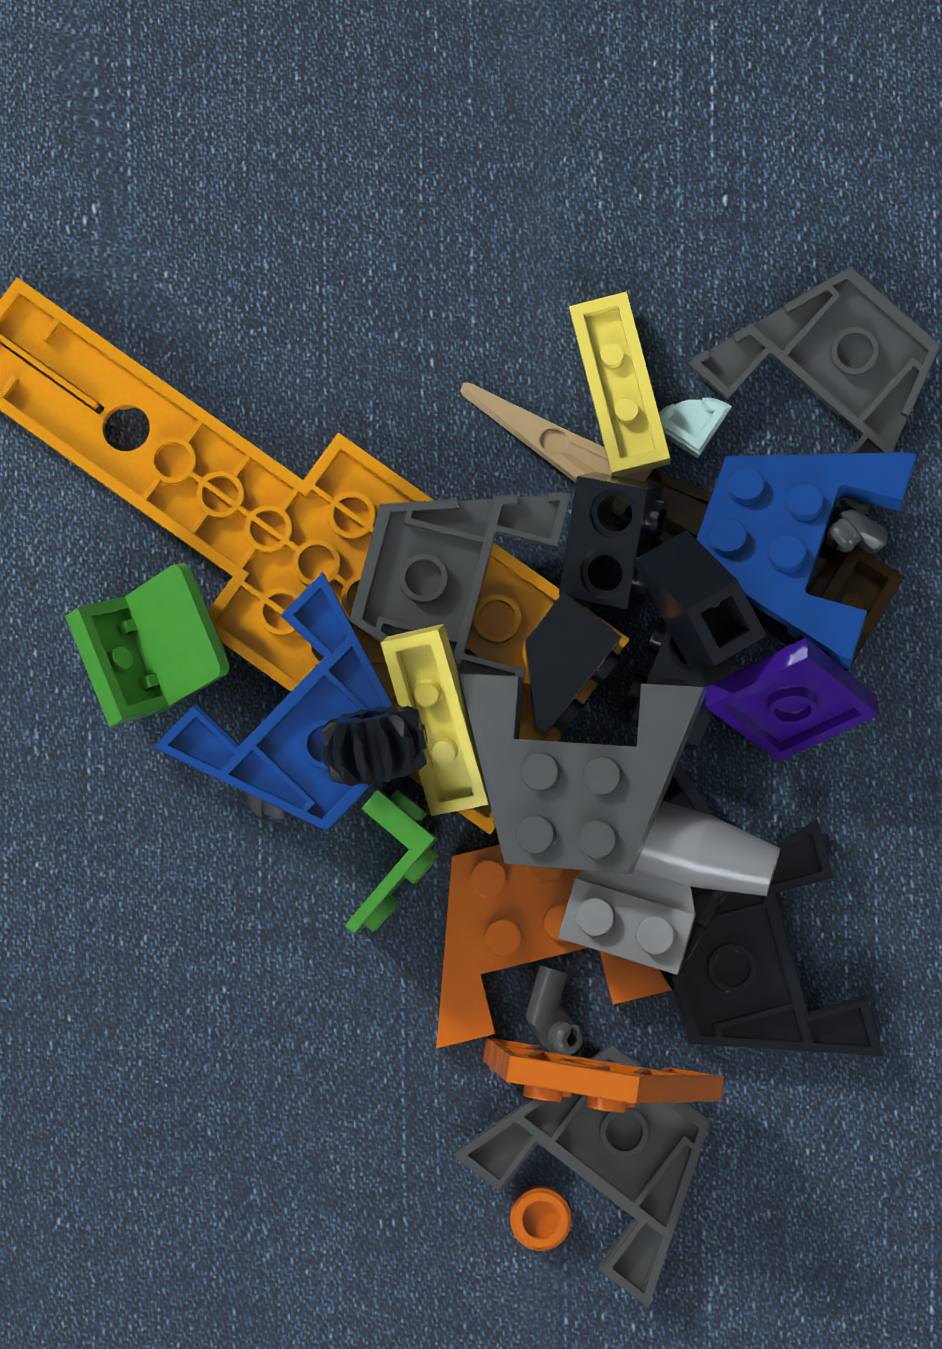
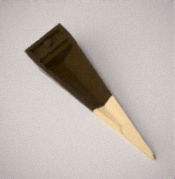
(838, 576)

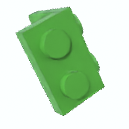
(149, 646)
(402, 820)

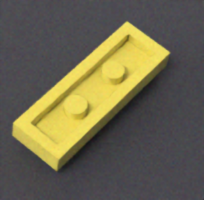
(619, 385)
(429, 681)

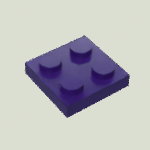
(792, 700)

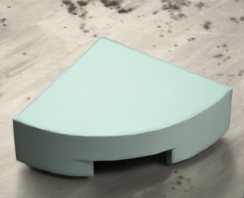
(693, 422)

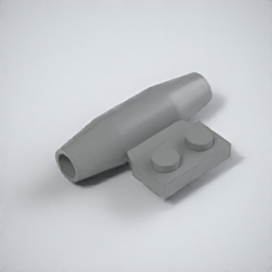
(653, 910)

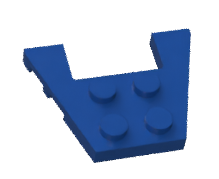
(771, 525)

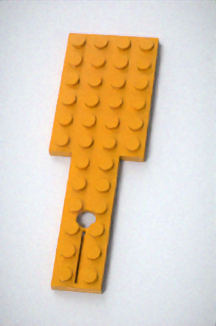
(241, 503)

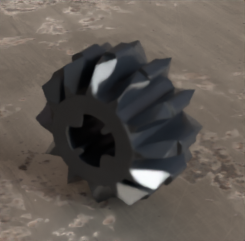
(374, 745)

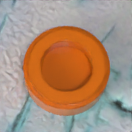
(540, 1218)

